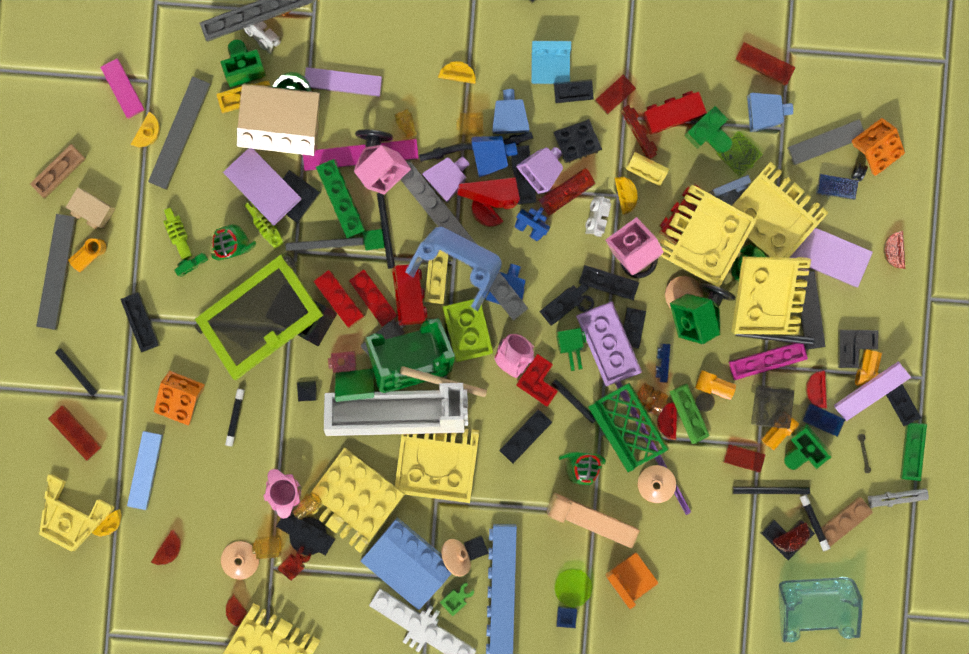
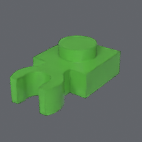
(455, 600)

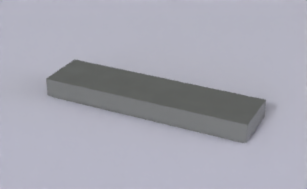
(825, 142)
(325, 244)

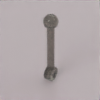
(861, 437)

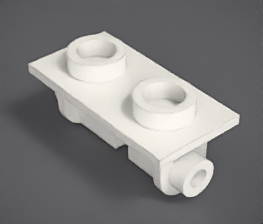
(265, 39)
(599, 207)

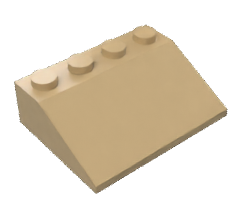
(278, 119)

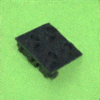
(577, 141)

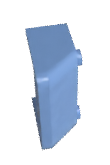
(485, 263)

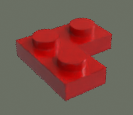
(533, 382)

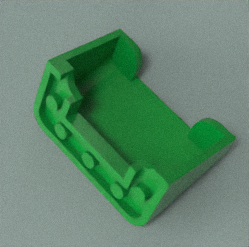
(420, 350)

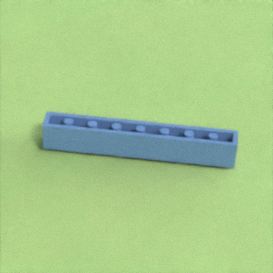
(502, 589)

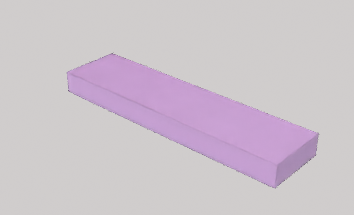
(344, 81)
(872, 391)

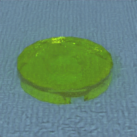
(573, 587)

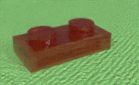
(615, 94)

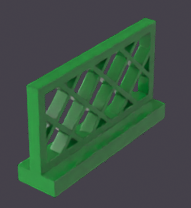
(613, 431)

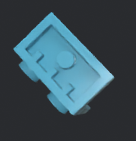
(550, 62)

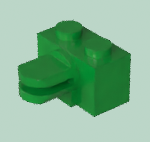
(242, 65)
(709, 131)
(569, 342)
(807, 448)

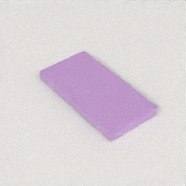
(262, 185)
(834, 256)
(609, 343)

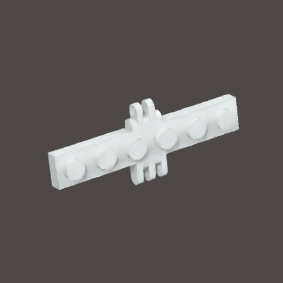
(421, 626)

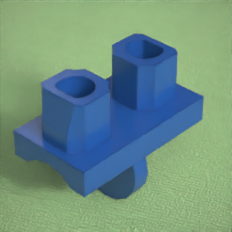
(526, 218)

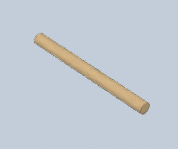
(436, 379)

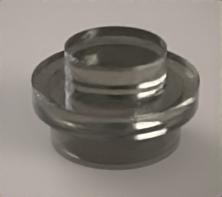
(705, 402)

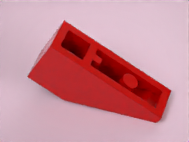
(495, 193)

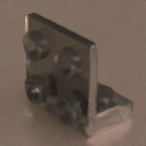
(772, 406)

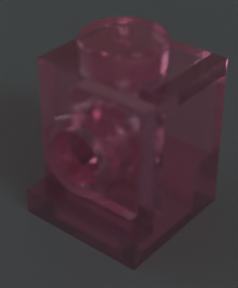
(350, 361)

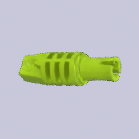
(265, 227)
(177, 233)

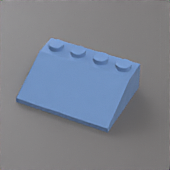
(407, 563)

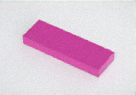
(122, 88)

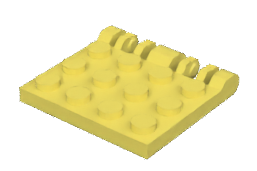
(780, 220)
(708, 238)
(767, 295)
(437, 466)
(356, 497)
(257, 638)

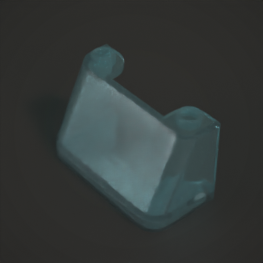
(820, 606)

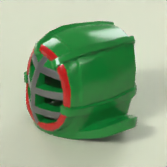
(230, 242)
(582, 467)

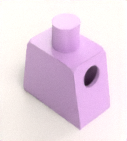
(542, 168)
(447, 176)

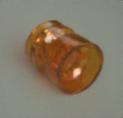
(657, 401)

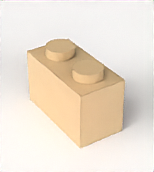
(90, 208)

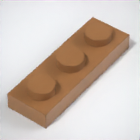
(58, 171)
(846, 520)

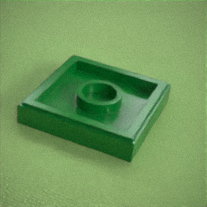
(354, 385)

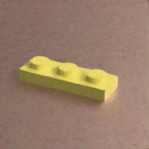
(436, 278)

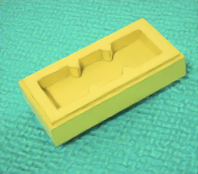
(647, 169)

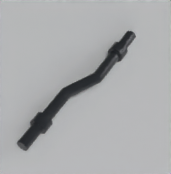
(439, 152)

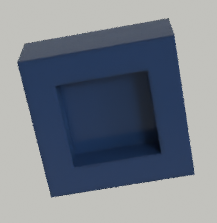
(566, 617)

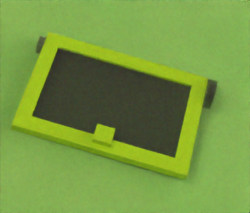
(258, 316)

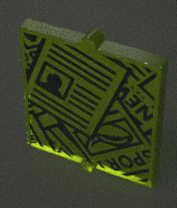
(741, 154)

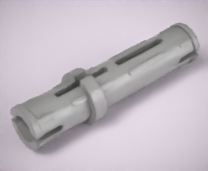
(876, 501)

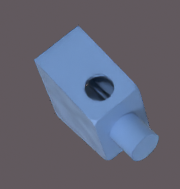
(766, 111)
(510, 115)

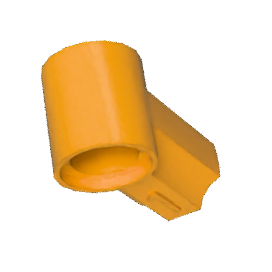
(86, 255)
(869, 367)
(711, 384)
(775, 435)

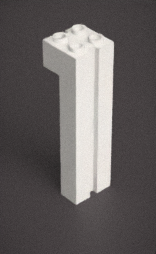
(399, 412)

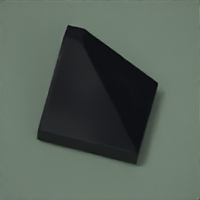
(307, 391)

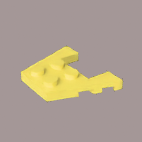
(65, 524)

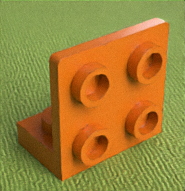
(880, 145)
(178, 397)
(631, 579)

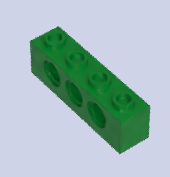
(340, 198)

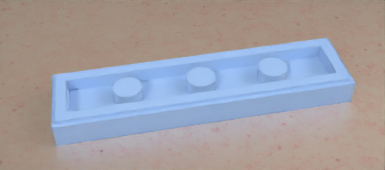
(145, 470)

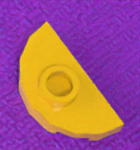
(458, 71)
(147, 133)
(627, 194)
(109, 524)

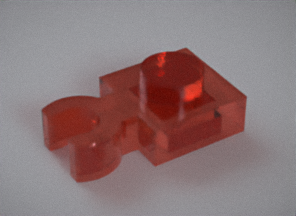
(293, 564)

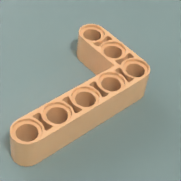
(564, 509)

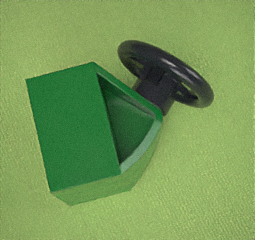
(699, 317)

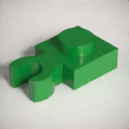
(186, 266)

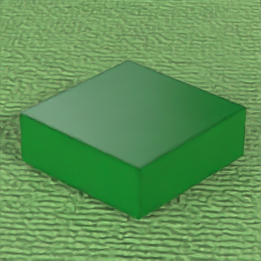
(373, 240)

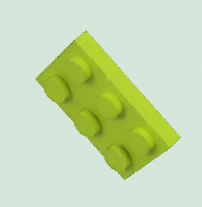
(467, 331)

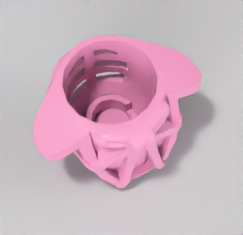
(514, 354)
(282, 492)

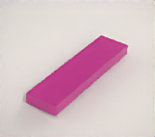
(767, 360)

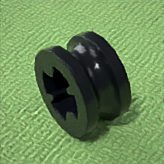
(859, 172)
(588, 298)

